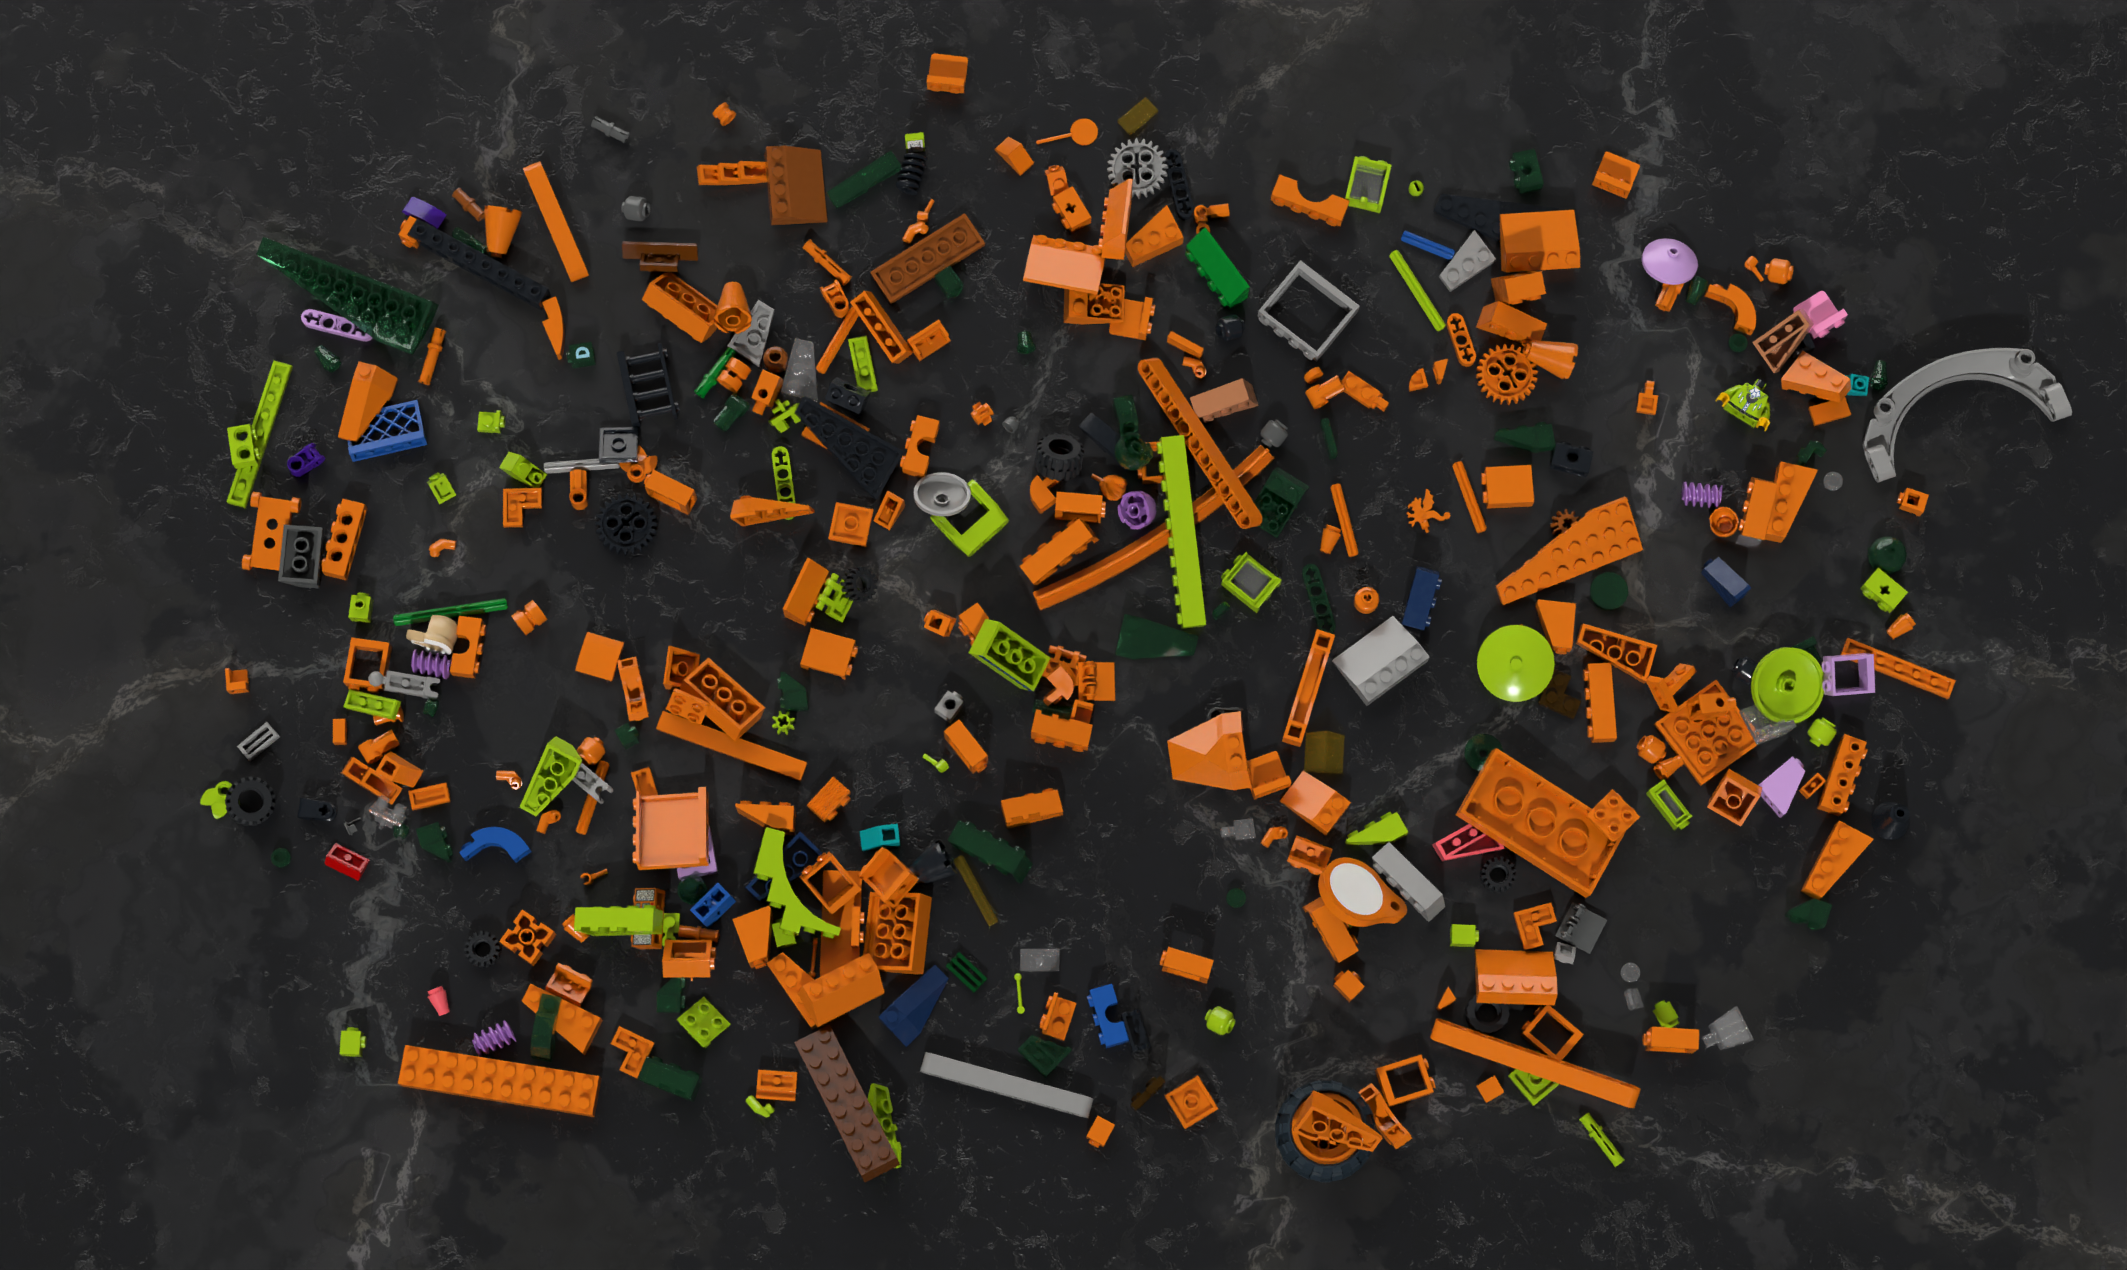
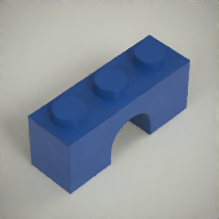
(1111, 1033)

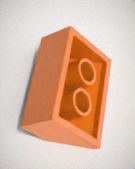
(805, 592)

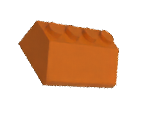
(1116, 221)
(682, 305)
(842, 990)

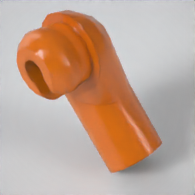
(1196, 365)
(441, 544)
(511, 777)
(546, 819)
(1272, 834)

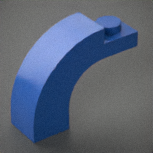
(496, 837)

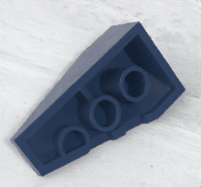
(911, 1010)

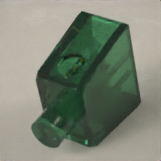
(1125, 413)

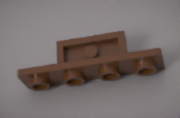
(658, 255)

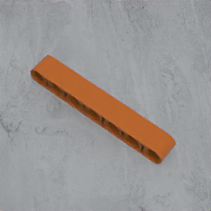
(555, 221)

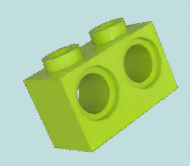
(239, 447)

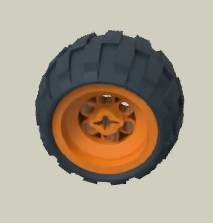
(1306, 1155)

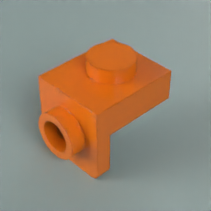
(1056, 179)
(405, 229)

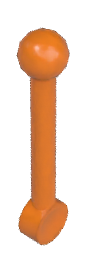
(812, 973)

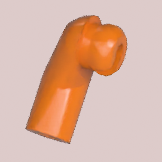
(914, 229)

